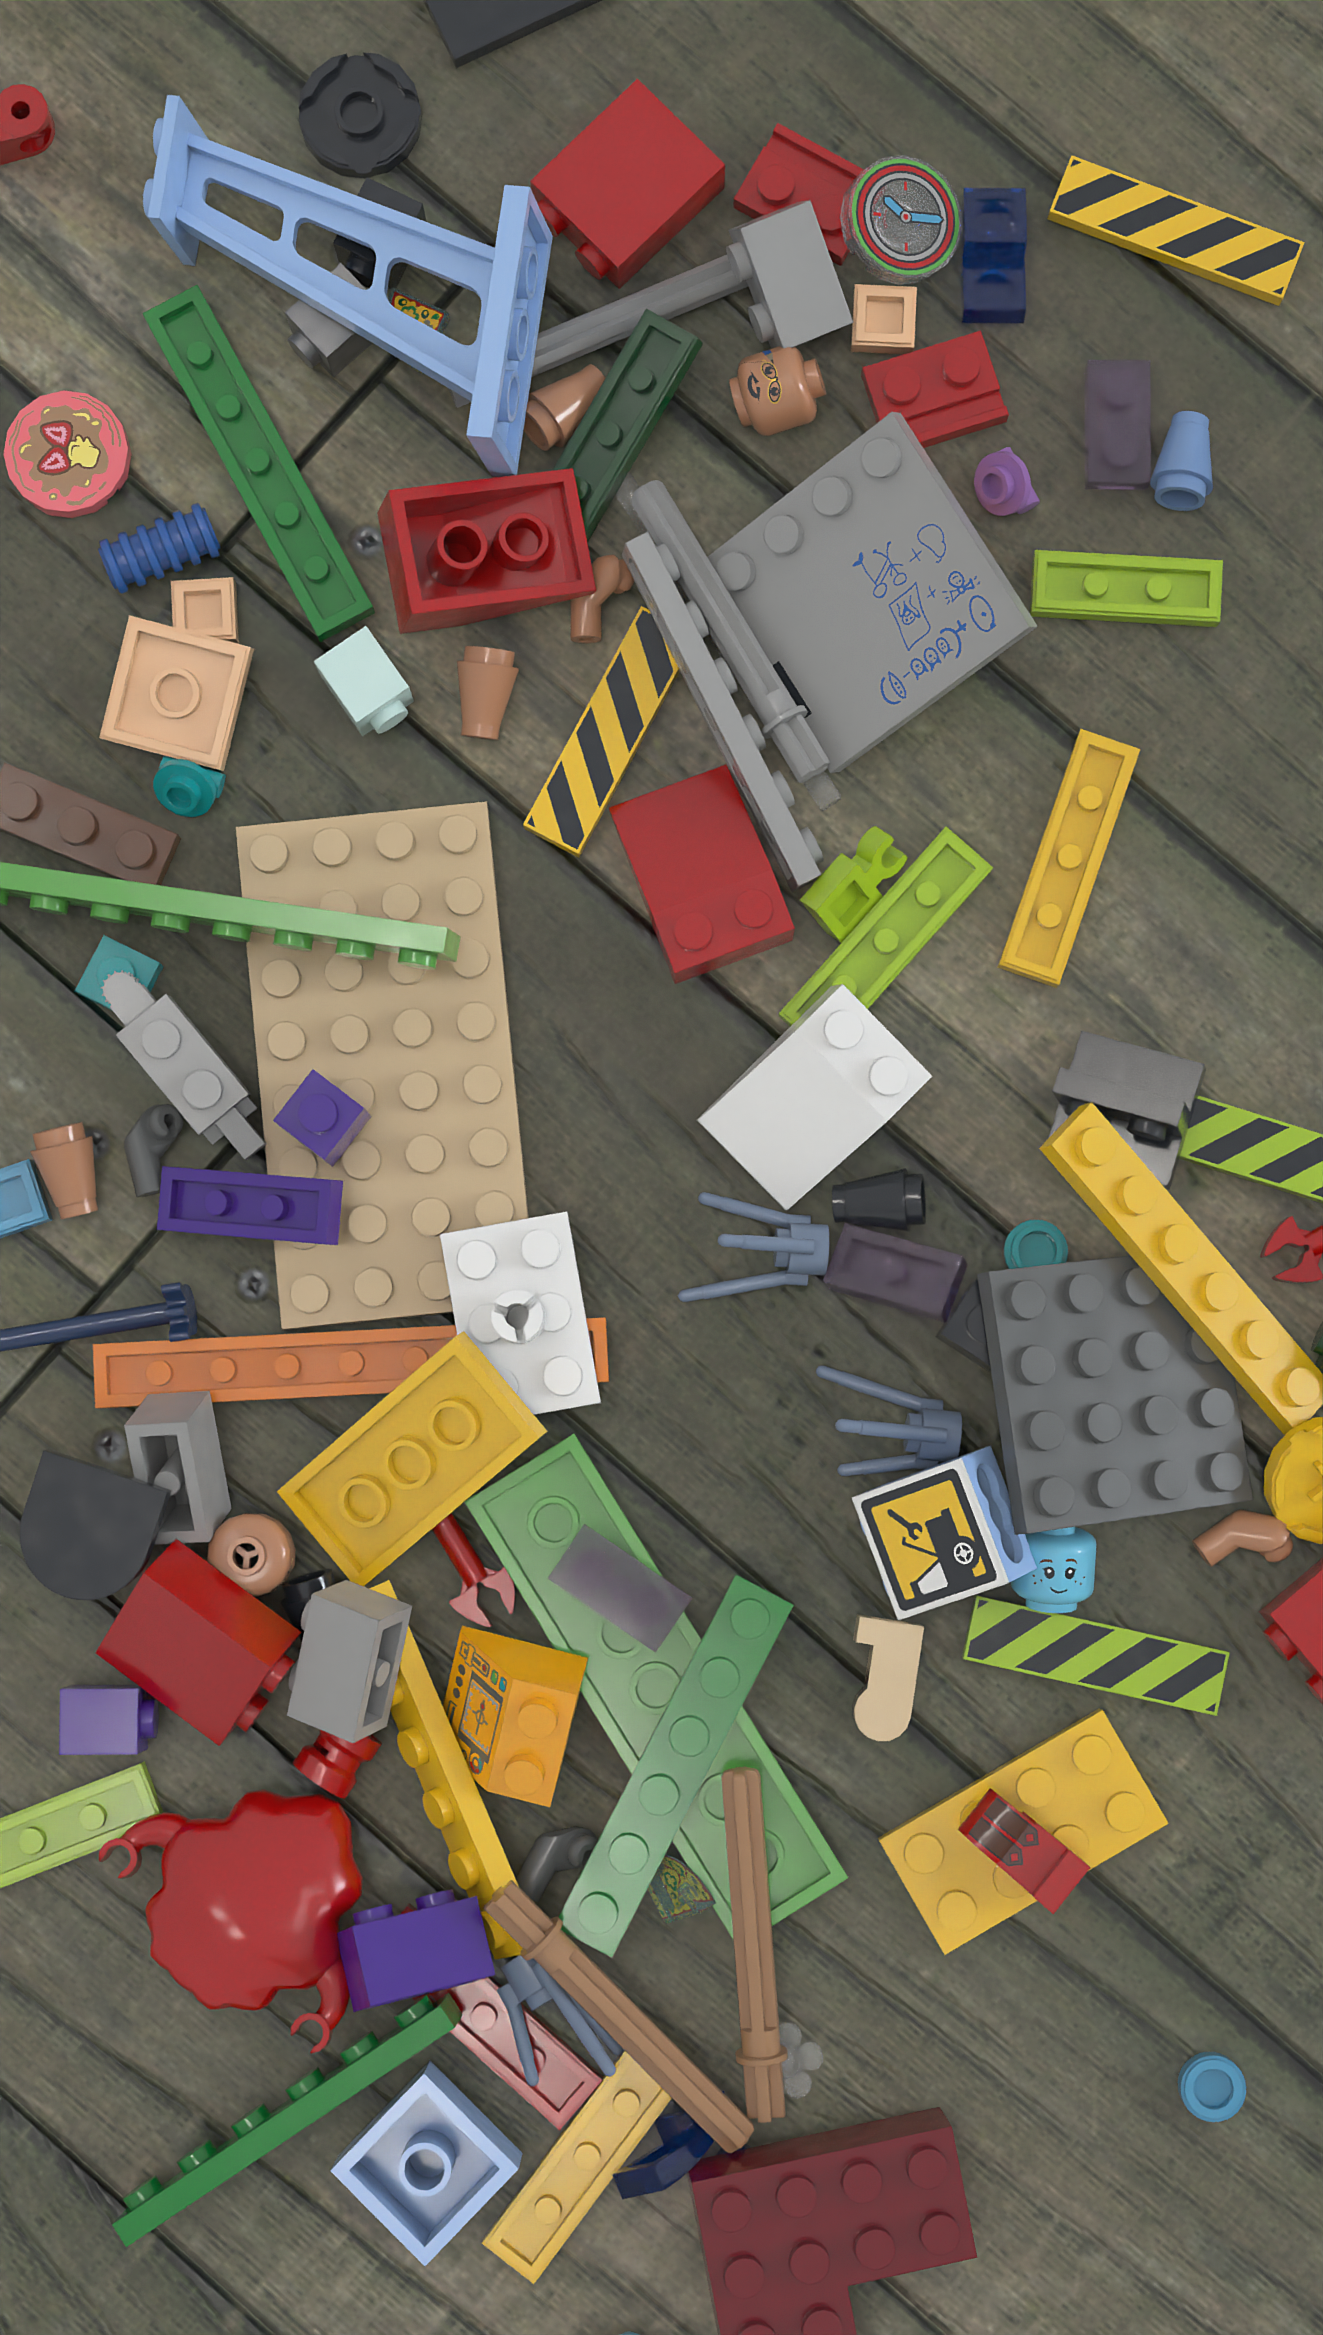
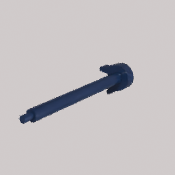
(177, 1311)

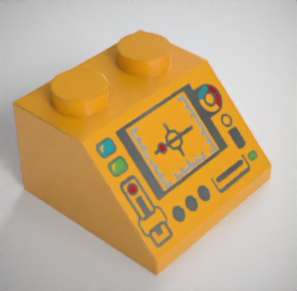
(513, 1712)

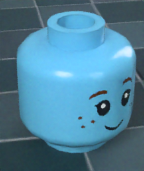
(1063, 1571)

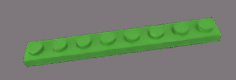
(230, 916)

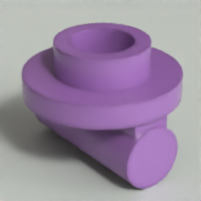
(1004, 484)

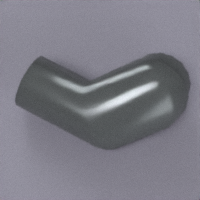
(148, 1143)
(553, 1853)

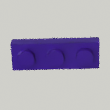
(250, 1205)

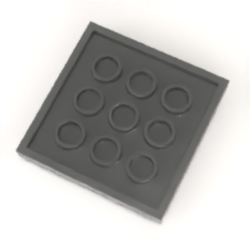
(1106, 1398)

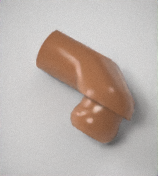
(609, 576)
(1248, 1531)

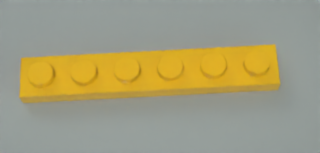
(1186, 1267)
(449, 1788)

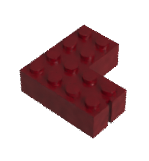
(826, 2212)

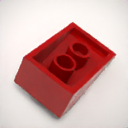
(484, 548)
(702, 874)

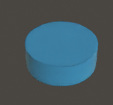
(1211, 2086)

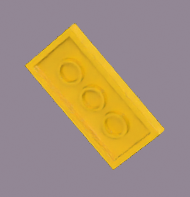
(411, 1460)
(1071, 1784)

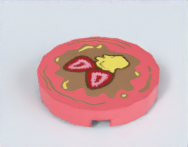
(67, 454)

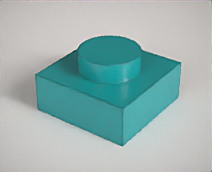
(112, 957)

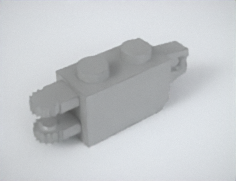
(183, 1064)

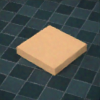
(176, 693)

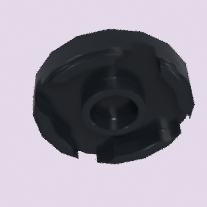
(360, 115)

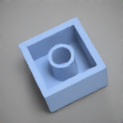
(427, 2163)

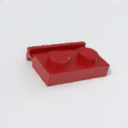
(798, 171)
(939, 389)

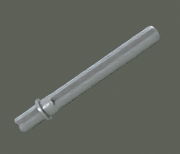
(620, 317)
(731, 634)

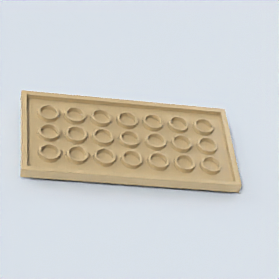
(400, 1040)

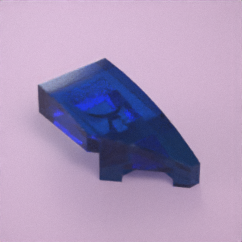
(661, 2167)

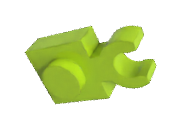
(848, 885)

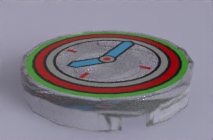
(901, 219)

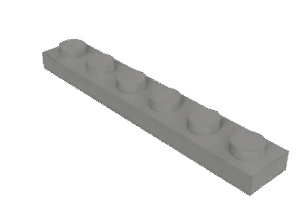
(711, 688)

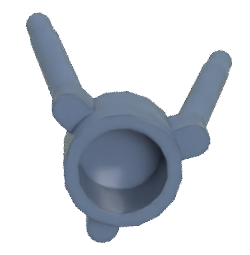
(799, 1248)
(930, 1434)
(534, 1985)

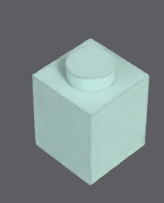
(365, 683)

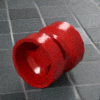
(333, 1761)

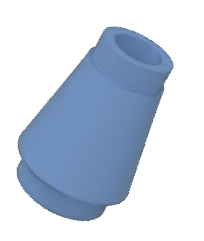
(1184, 464)

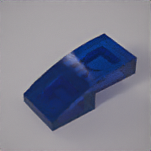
(993, 255)

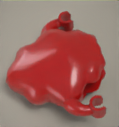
(252, 1901)

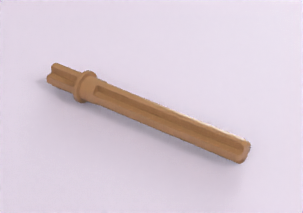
(753, 1945)
(619, 2016)

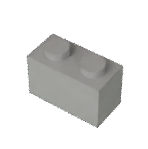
(788, 276)
(178, 1448)
(348, 1660)

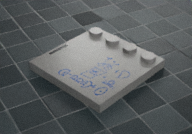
(870, 591)

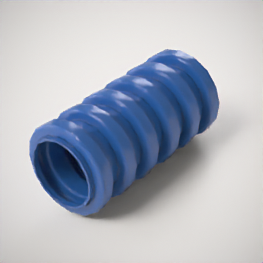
(159, 548)

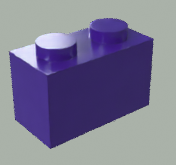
(415, 1951)

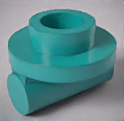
(187, 787)

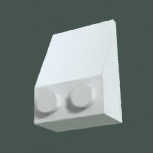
(814, 1096)

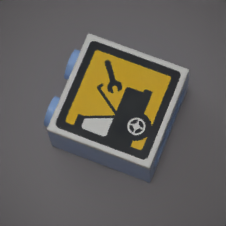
(943, 1533)

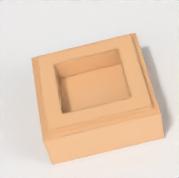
(883, 319)
(206, 607)

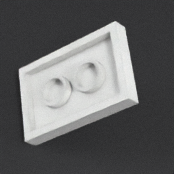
(524, 1308)

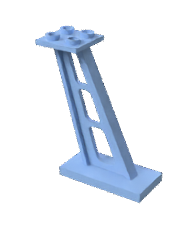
(507, 278)

